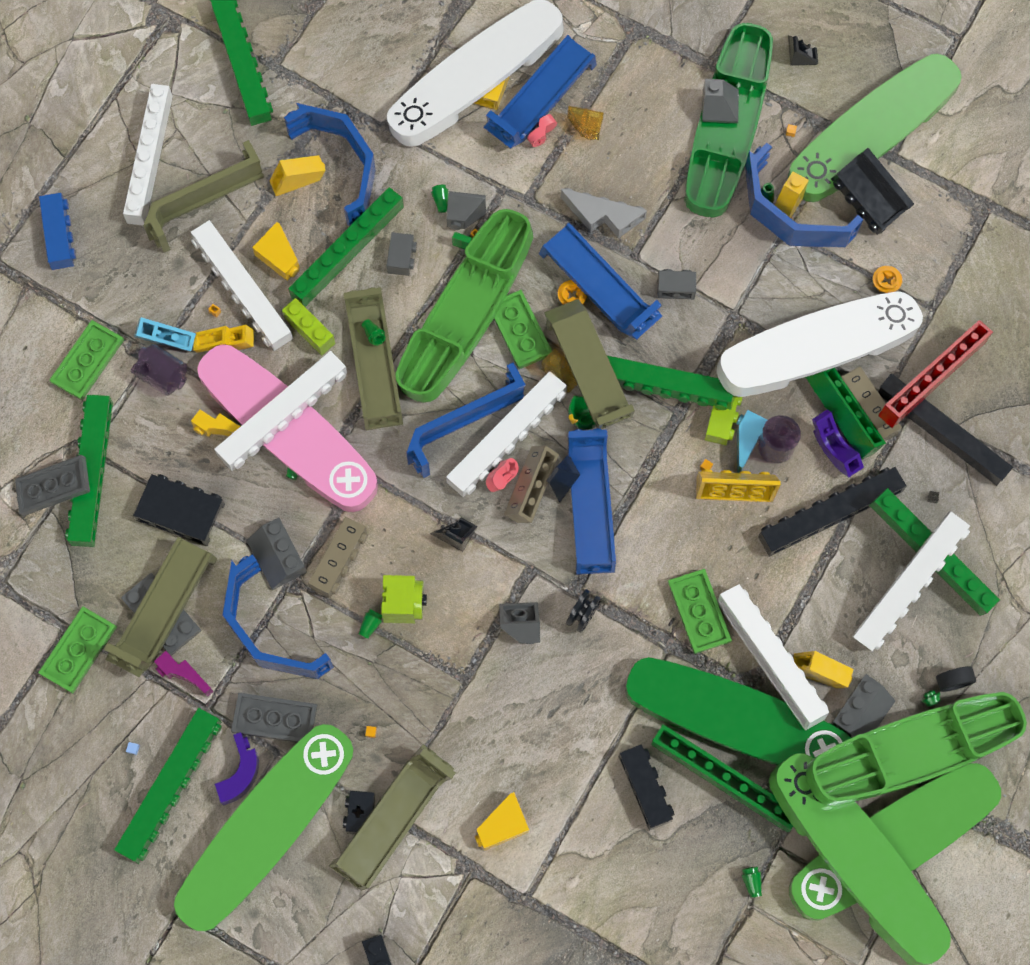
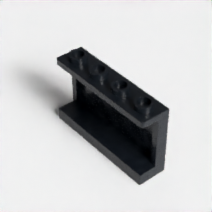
(872, 191)
(178, 509)

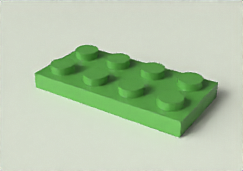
(521, 331)
(86, 360)
(699, 611)
(77, 649)

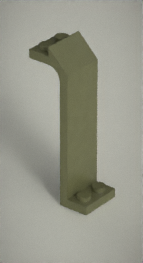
(201, 194)
(373, 363)
(589, 364)
(160, 608)
(392, 818)

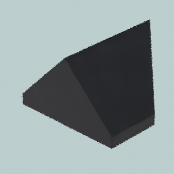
(801, 53)
(563, 477)
(457, 533)

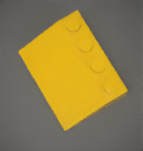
(736, 486)

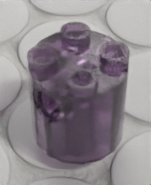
(160, 369)
(779, 439)

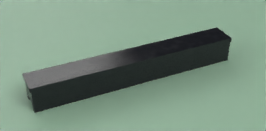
(951, 434)

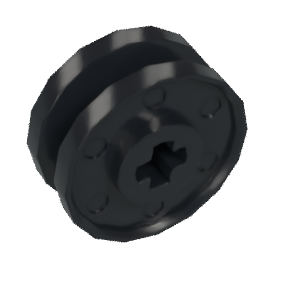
(583, 610)

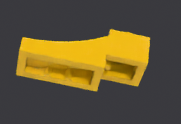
(237, 337)
(208, 425)

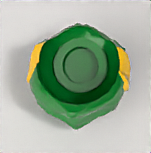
(579, 414)

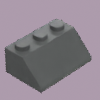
(276, 554)
(864, 708)

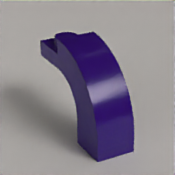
(833, 445)
(242, 781)

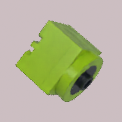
(402, 599)

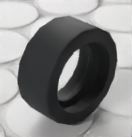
(956, 679)

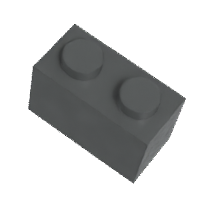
(400, 254)
(676, 284)

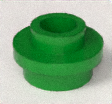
(931, 698)

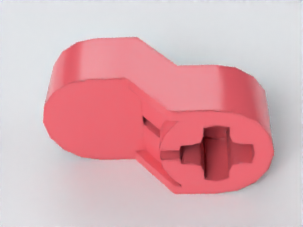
(538, 135)
(502, 475)

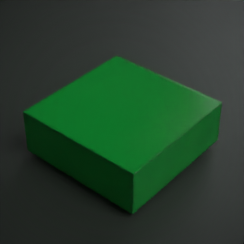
(460, 240)

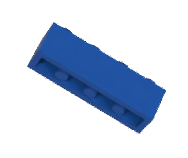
(56, 231)

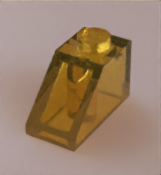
(586, 122)
(559, 367)

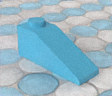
(164, 334)
(747, 436)

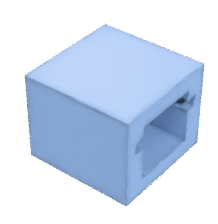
(132, 748)

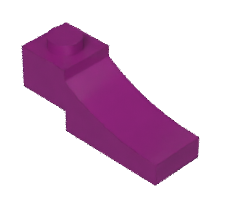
(168, 666)

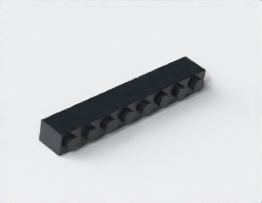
(829, 512)

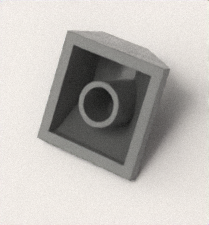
(719, 102)
(464, 209)
(521, 621)

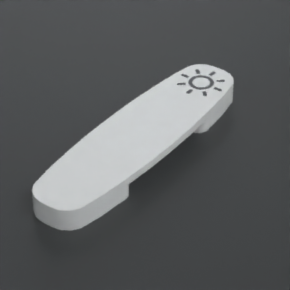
(474, 71)
(818, 343)

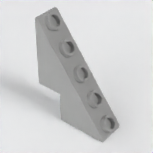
(598, 210)

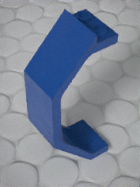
(337, 123)
(782, 225)
(237, 576)

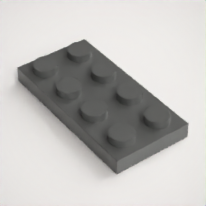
(52, 485)
(184, 628)
(273, 717)

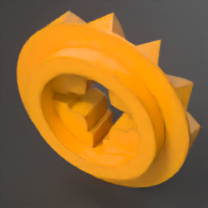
(888, 272)
(570, 286)

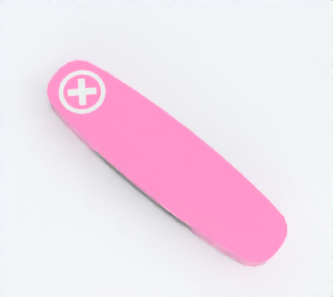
(306, 446)

